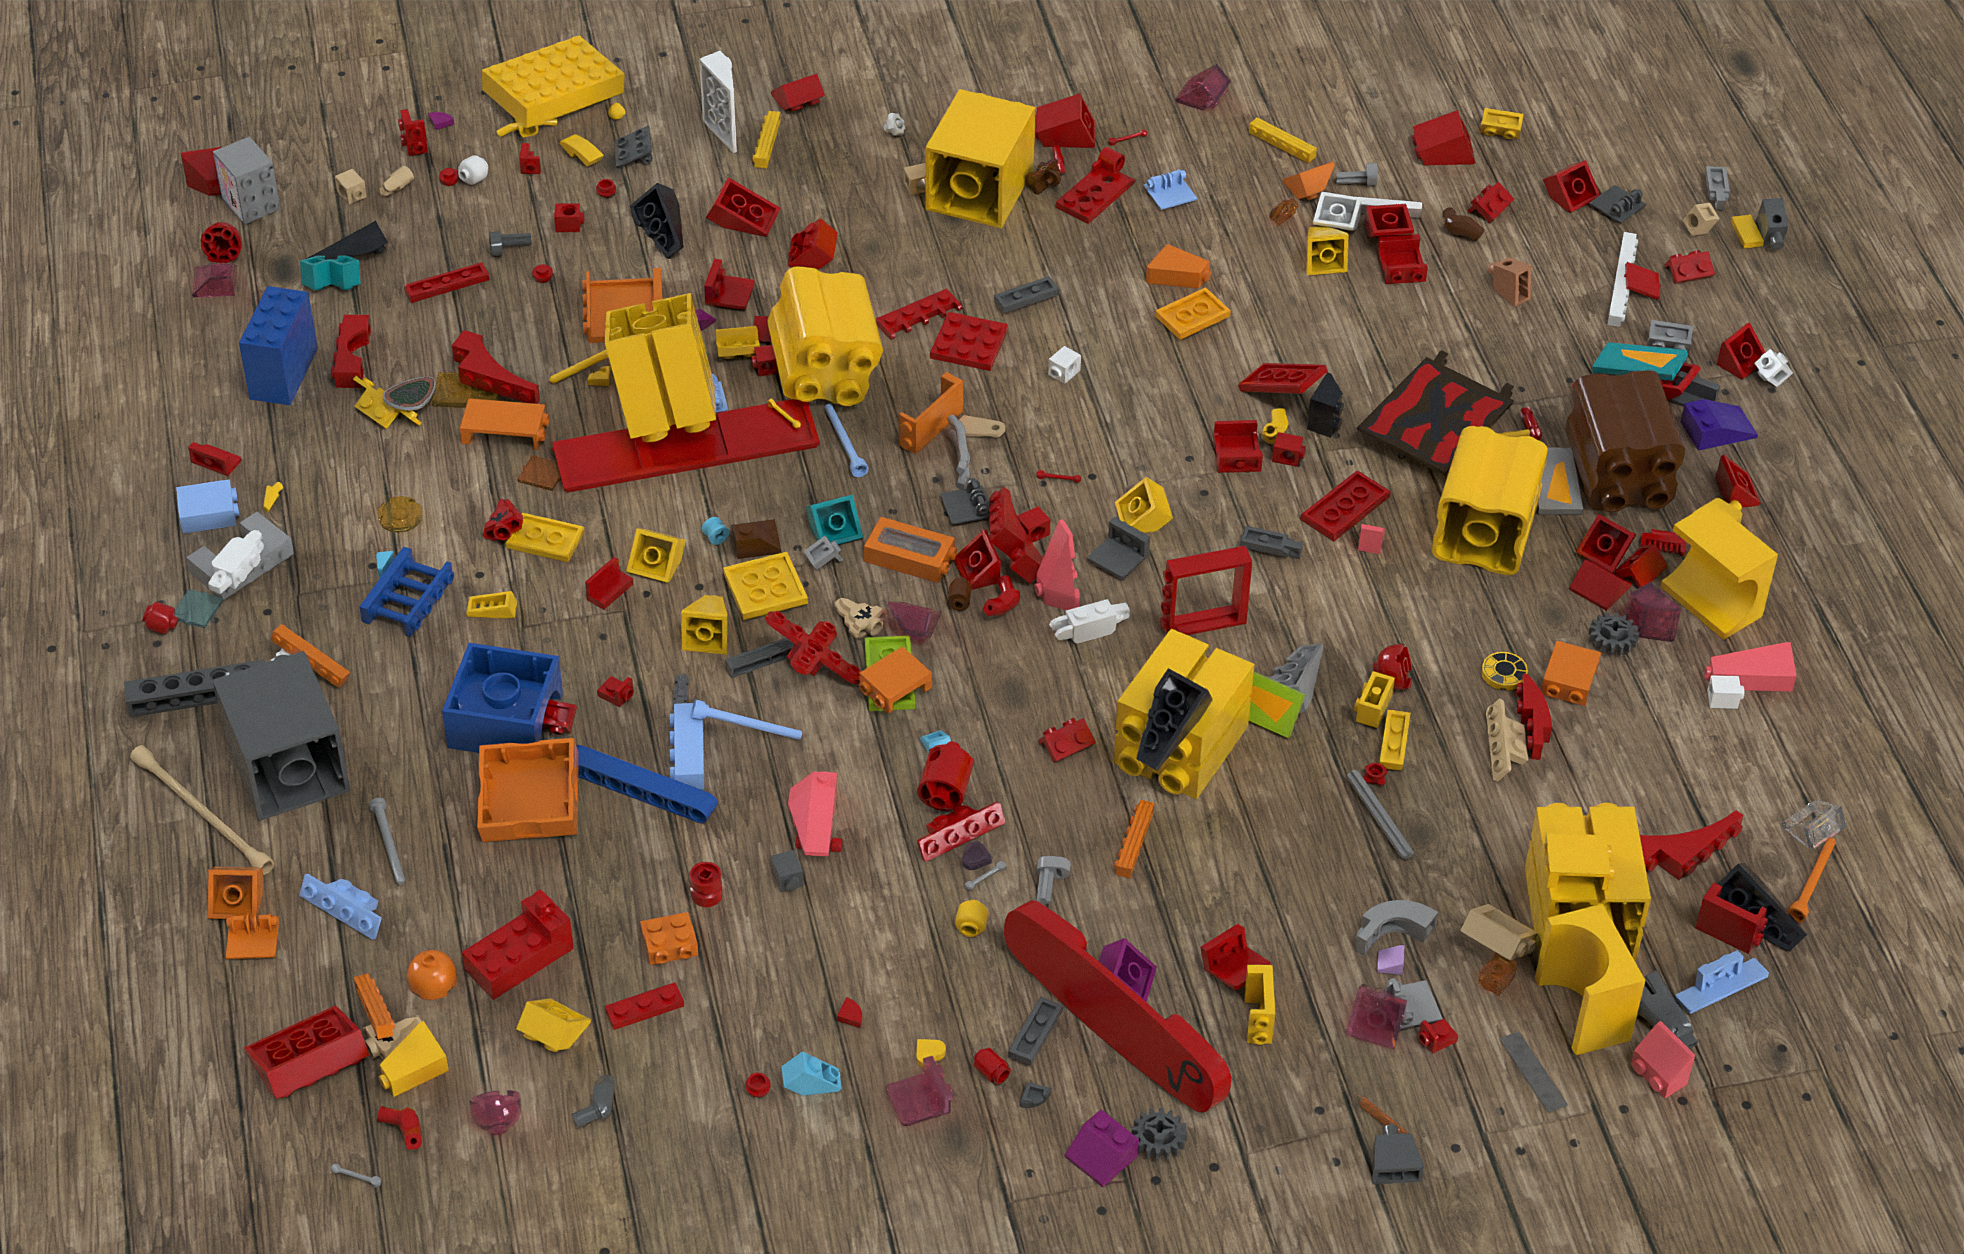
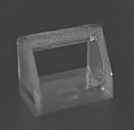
(1818, 829)

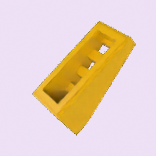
(506, 605)

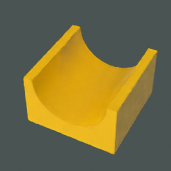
(1724, 572)
(1591, 958)

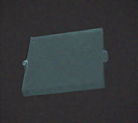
(197, 608)

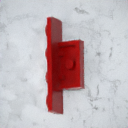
(958, 828)

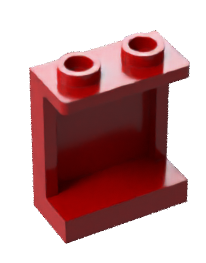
(1401, 259)
(1237, 446)
(1730, 922)

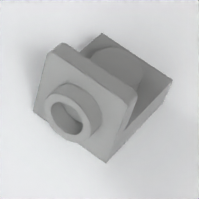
(823, 552)

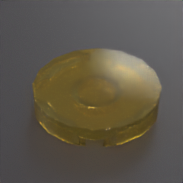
(400, 514)

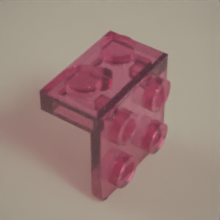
(921, 1095)

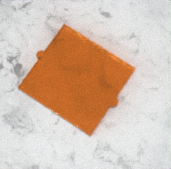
(540, 473)

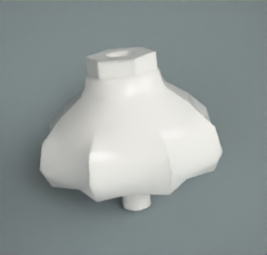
(894, 124)

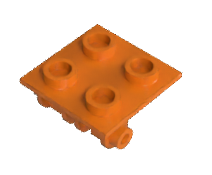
(252, 936)

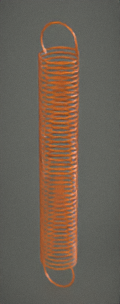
(1392, 1121)

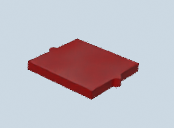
(1642, 280)

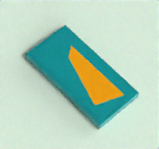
(1625, 358)

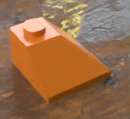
(1309, 182)

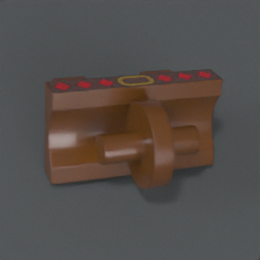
(1046, 175)

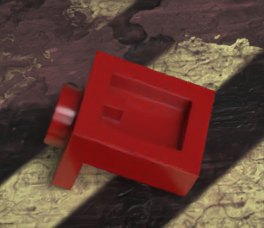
(528, 162)
(616, 691)
(1437, 1035)

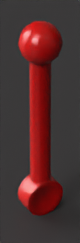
(1112, 141)
(1041, 475)

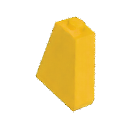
(413, 1061)

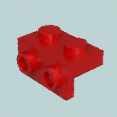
(413, 134)
(1492, 202)
(1690, 267)
(559, 717)
(1067, 740)

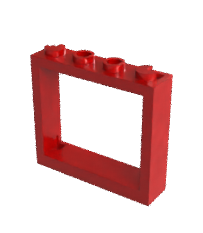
(1201, 564)

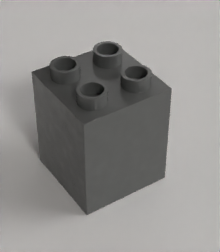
(281, 735)

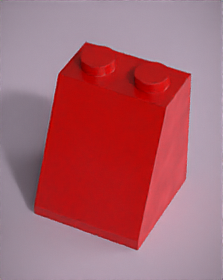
(1065, 123)
(1443, 141)

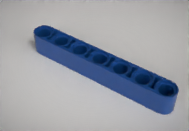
(645, 785)

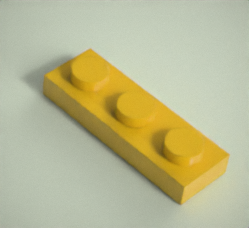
(1395, 739)

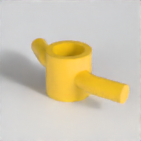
(524, 132)

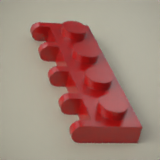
(917, 312)

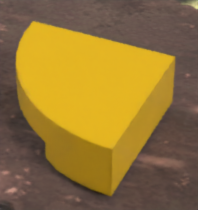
(601, 377)

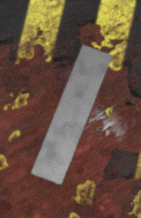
(1533, 1071)

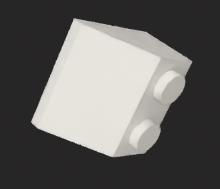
(1338, 211)

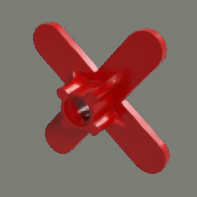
(812, 650)

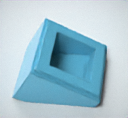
(384, 560)
(934, 739)

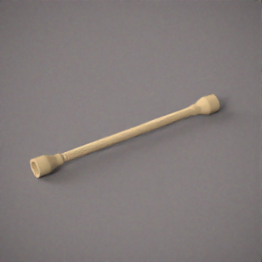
(145, 759)

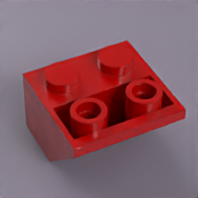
(813, 246)

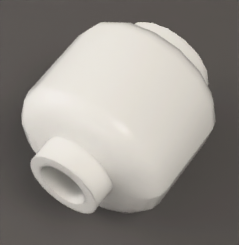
(473, 170)

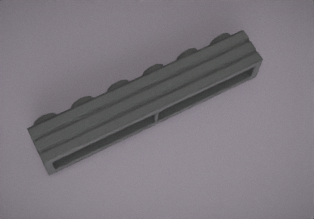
(758, 657)

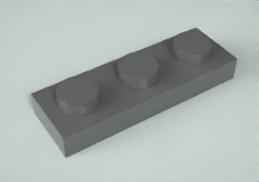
(1026, 294)
(1035, 1031)

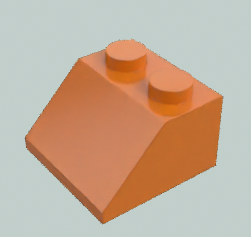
(234, 891)

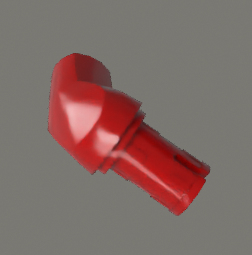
(1006, 601)
(407, 1121)

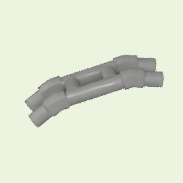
(959, 441)

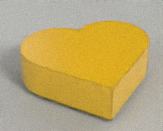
(929, 1047)

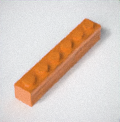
(318, 660)
(1135, 838)
(374, 1006)

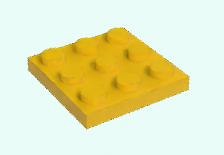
(765, 585)

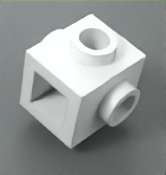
(1773, 367)

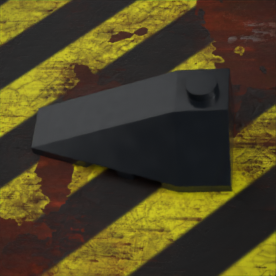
(660, 218)
(358, 243)
(1173, 714)
(1750, 893)

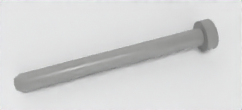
(378, 806)

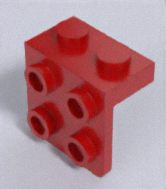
(1228, 957)

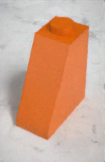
(1178, 269)

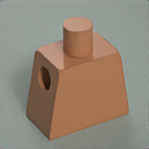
(1512, 280)

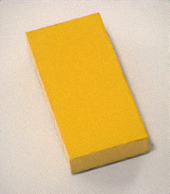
(1747, 231)

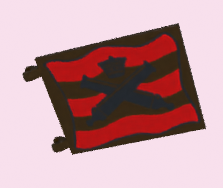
(1431, 410)

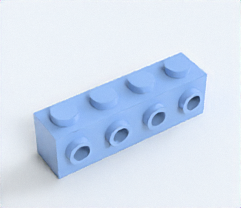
(688, 747)

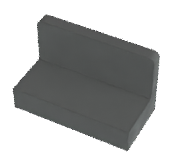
(1697, 390)

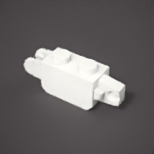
(236, 561)
(1089, 621)

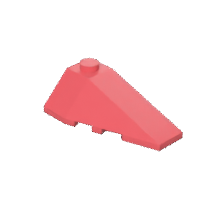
(1057, 571)
(813, 811)

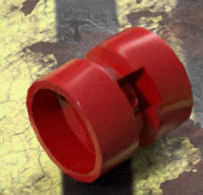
(706, 884)

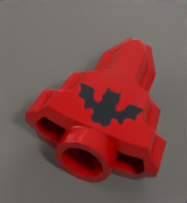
(503, 521)

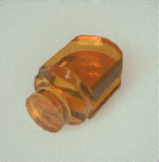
(1284, 211)

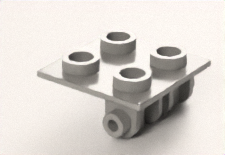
(1420, 1002)

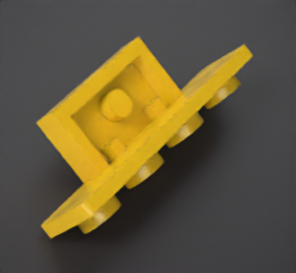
(372, 405)

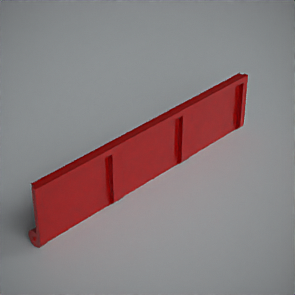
(731, 438)

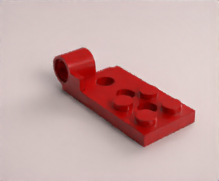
(1104, 169)

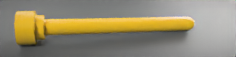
(578, 367)

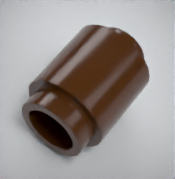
(959, 594)

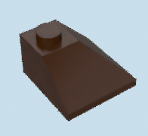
(756, 539)

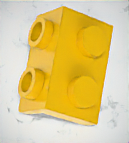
(1501, 123)
(736, 341)

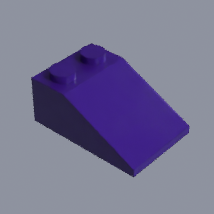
(1715, 424)

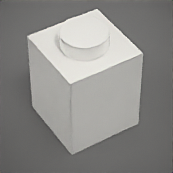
(1725, 692)

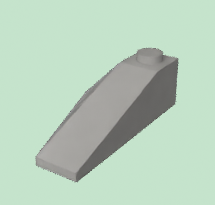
(1301, 671)

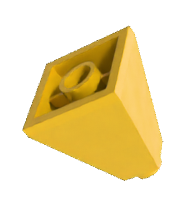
(1326, 251)
(705, 626)

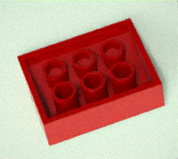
(307, 1051)

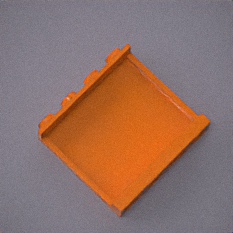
(613, 295)

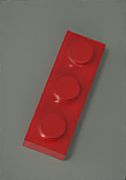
(644, 1006)

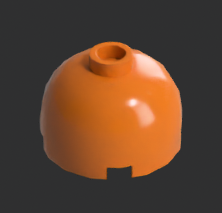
(431, 974)

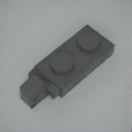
(1270, 542)

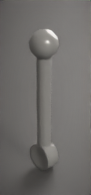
(1000, 866)
(375, 1181)

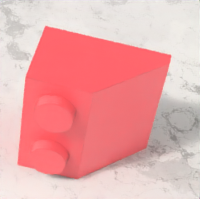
(1663, 1060)

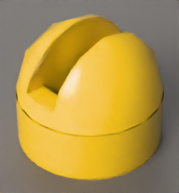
(616, 111)

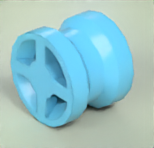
(715, 530)

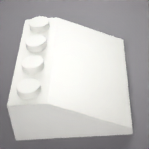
(718, 97)

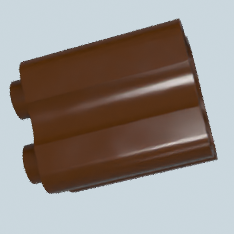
(1624, 440)

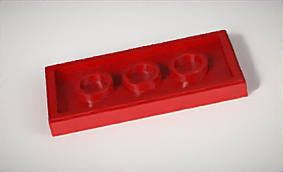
(1282, 378)
(1345, 505)

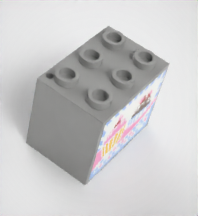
(247, 180)

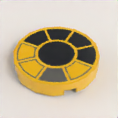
(1503, 670)

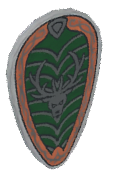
(410, 394)

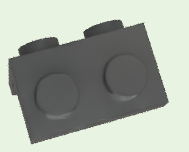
(1121, 550)

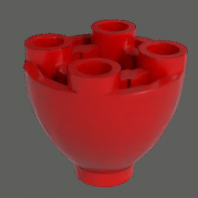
(221, 242)

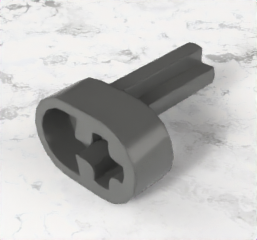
(497, 241)

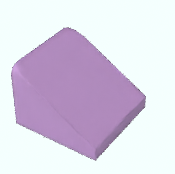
(1391, 960)

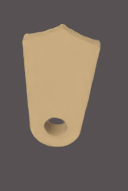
(982, 427)

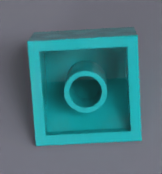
(835, 519)

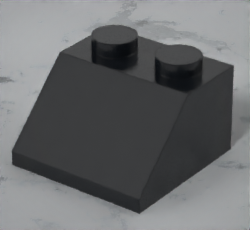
(1326, 407)

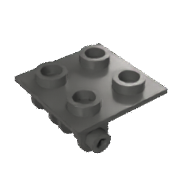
(634, 146)
(1619, 203)
(967, 503)

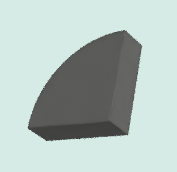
(1034, 1095)

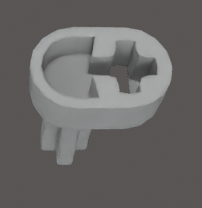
(1369, 176)
(1048, 869)

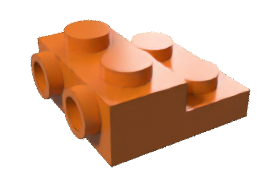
(669, 938)

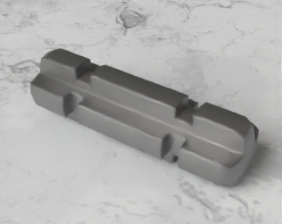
(680, 689)

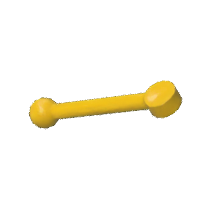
(796, 424)

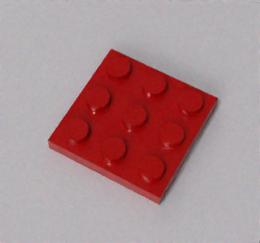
(969, 341)

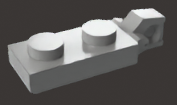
(1717, 185)

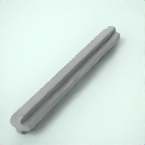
(1380, 815)

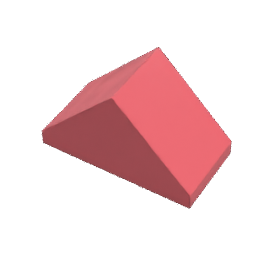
(1371, 538)

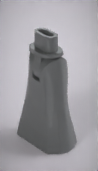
(1659, 1005)

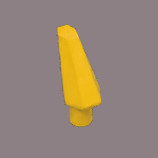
(271, 495)

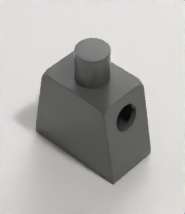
(1772, 222)
(1396, 1158)

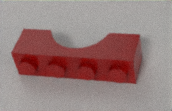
(353, 334)

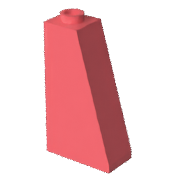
(1758, 668)

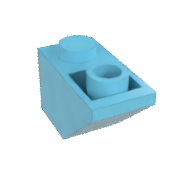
(810, 1075)

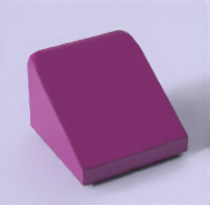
(704, 319)

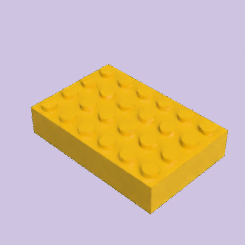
(552, 81)

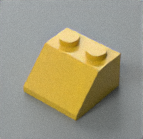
(1144, 506)
(655, 554)
(552, 1024)

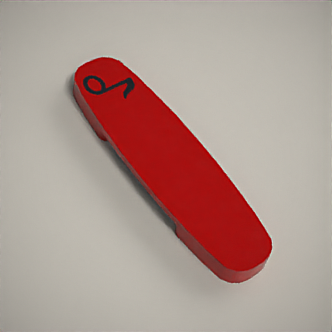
(1159, 1047)

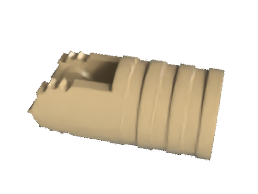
(396, 181)

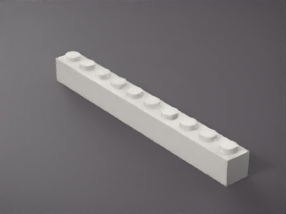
(1620, 292)

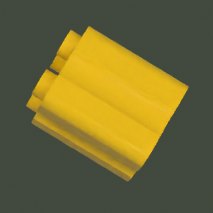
(824, 336)
(1489, 500)

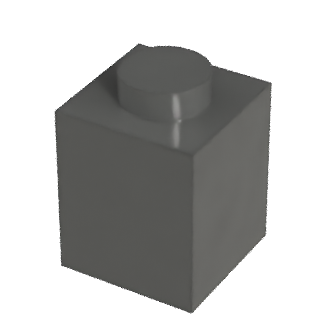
(787, 871)

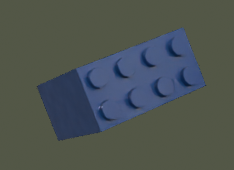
(278, 345)

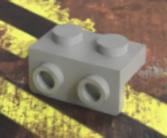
(1670, 335)

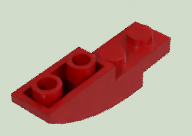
(1534, 714)

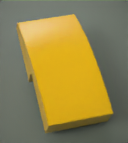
(579, 146)

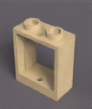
(1499, 932)

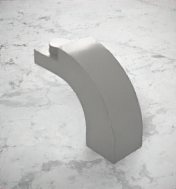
(1395, 916)

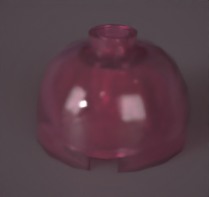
(496, 1111)

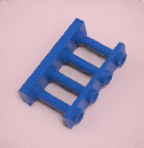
(395, 577)

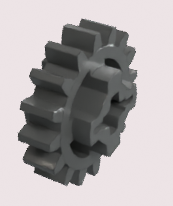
(1613, 633)
(1160, 1133)

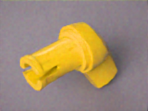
(1278, 423)

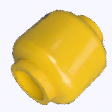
(971, 918)

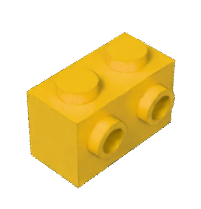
(1374, 699)

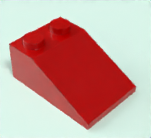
(742, 210)

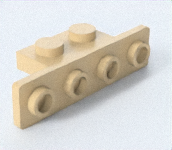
(1506, 740)

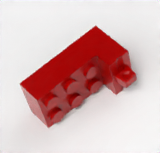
(520, 946)

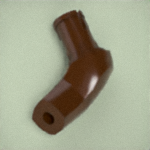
(1461, 225)

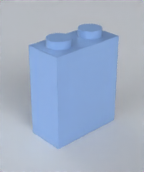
(207, 506)

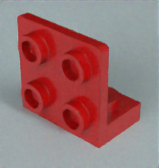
(727, 290)

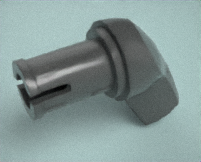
(601, 1104)

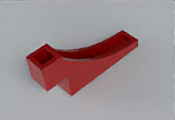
(481, 370)
(1010, 537)
(1684, 851)

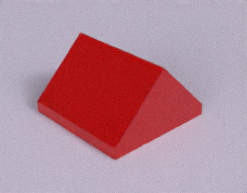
(1740, 352)
(1735, 483)
(979, 562)
(1598, 585)

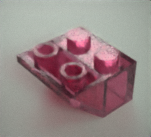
(1653, 613)

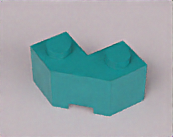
(318, 272)

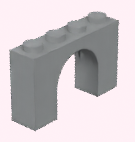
(276, 549)

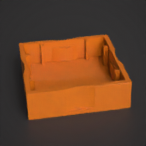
(528, 790)

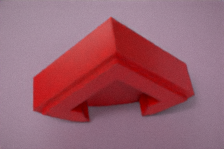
(850, 1013)

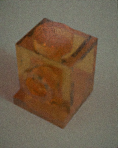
(1497, 974)

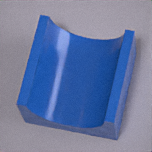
(500, 697)

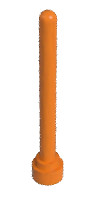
(1799, 908)

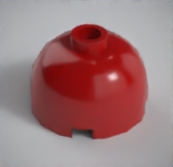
(1396, 663)

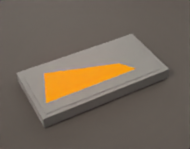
(1560, 485)

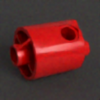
(945, 776)

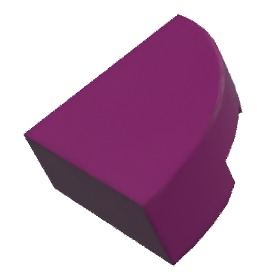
(440, 119)

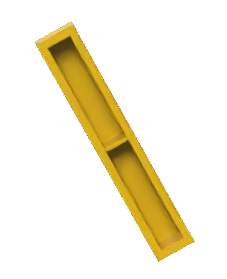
(767, 139)
(1282, 140)

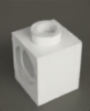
(1064, 364)

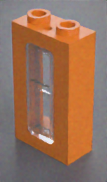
(910, 549)

